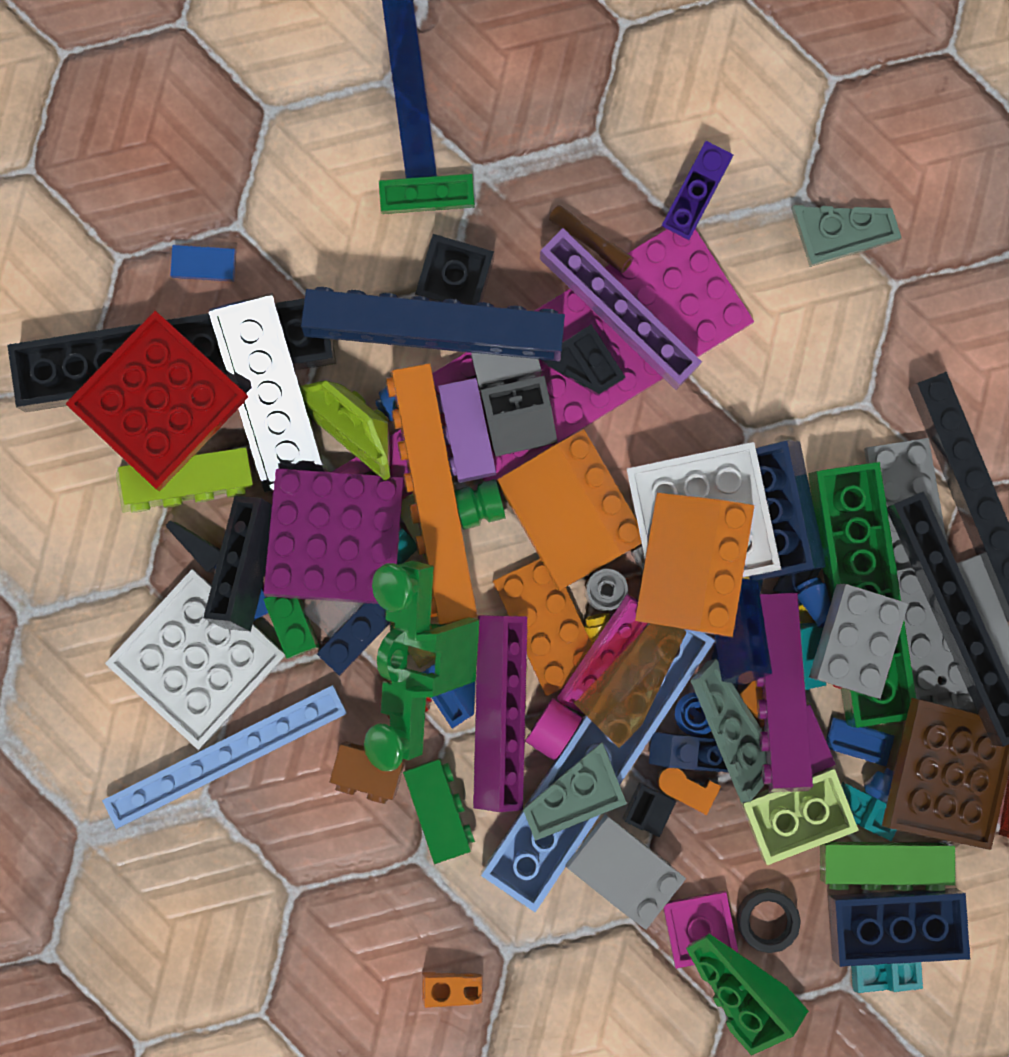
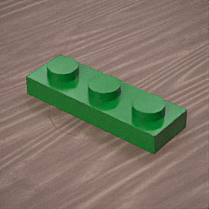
(426, 194)

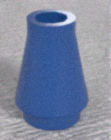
(815, 599)

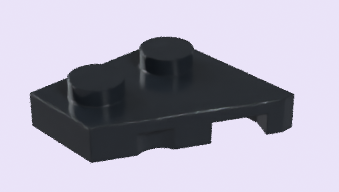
(588, 362)

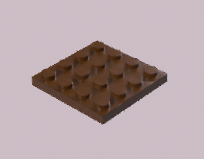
(947, 777)

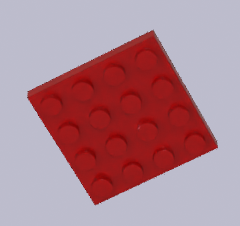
(157, 400)

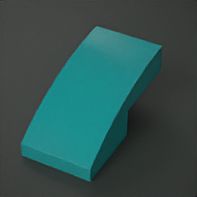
(867, 811)
(887, 977)

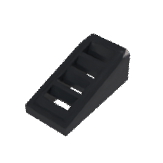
(201, 550)

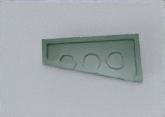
(733, 729)

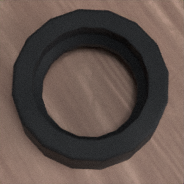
(792, 927)

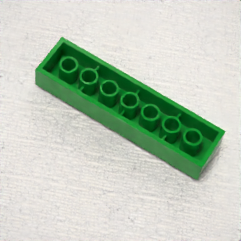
(860, 553)

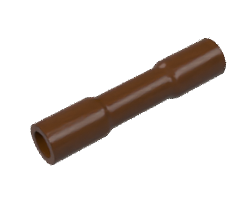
(607, 250)

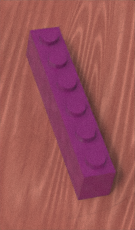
(784, 699)
(500, 713)

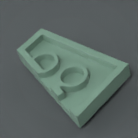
(840, 232)

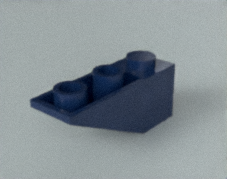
(686, 752)

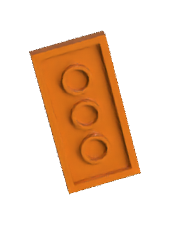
(553, 626)

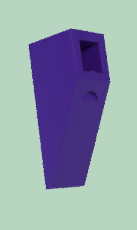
(697, 190)

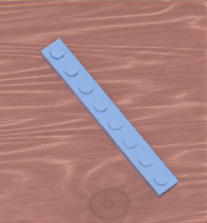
(224, 757)

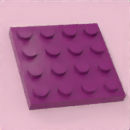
(331, 534)

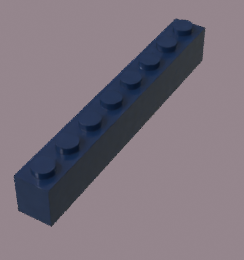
(433, 324)

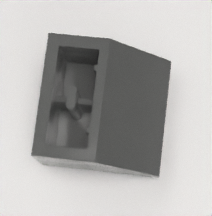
(519, 416)

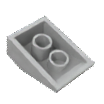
(625, 872)

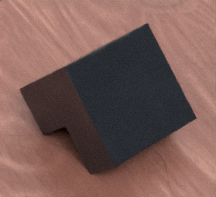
(649, 810)

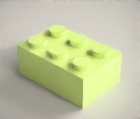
(801, 819)

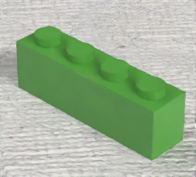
(887, 864)

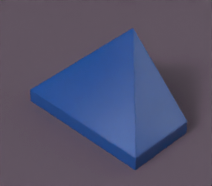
(455, 704)

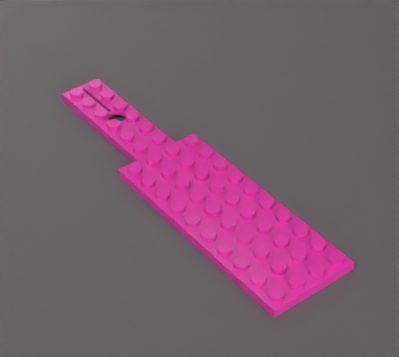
(674, 282)

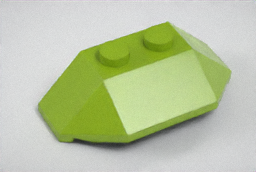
(351, 423)

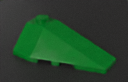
(756, 1004)

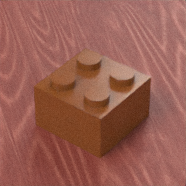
(355, 773)

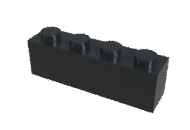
(240, 565)

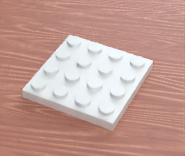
(716, 474)
(191, 666)

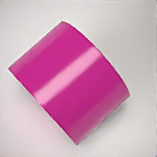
(553, 729)

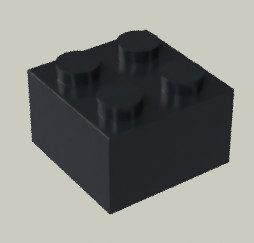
(455, 271)

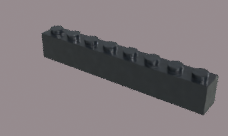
(966, 478)
(955, 613)

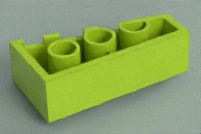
(198, 480)

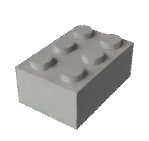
(858, 640)

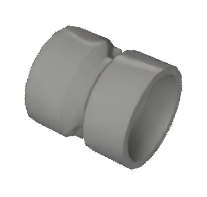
(606, 590)

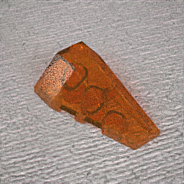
(629, 684)

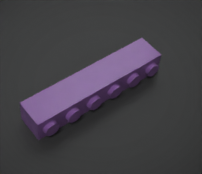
(619, 309)

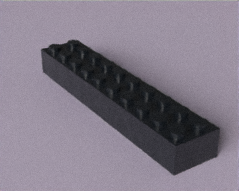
(55, 368)

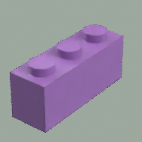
(466, 431)

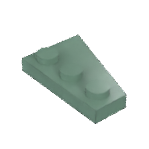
(576, 796)

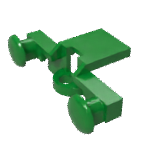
(407, 598)

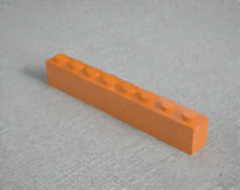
(432, 491)

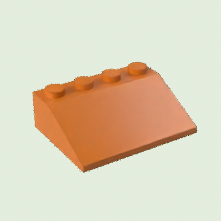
(571, 509)
(695, 563)

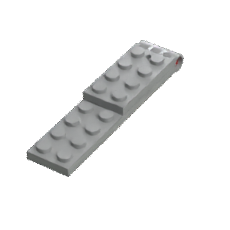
(907, 471)

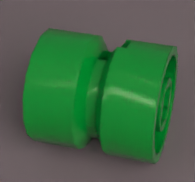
(479, 504)

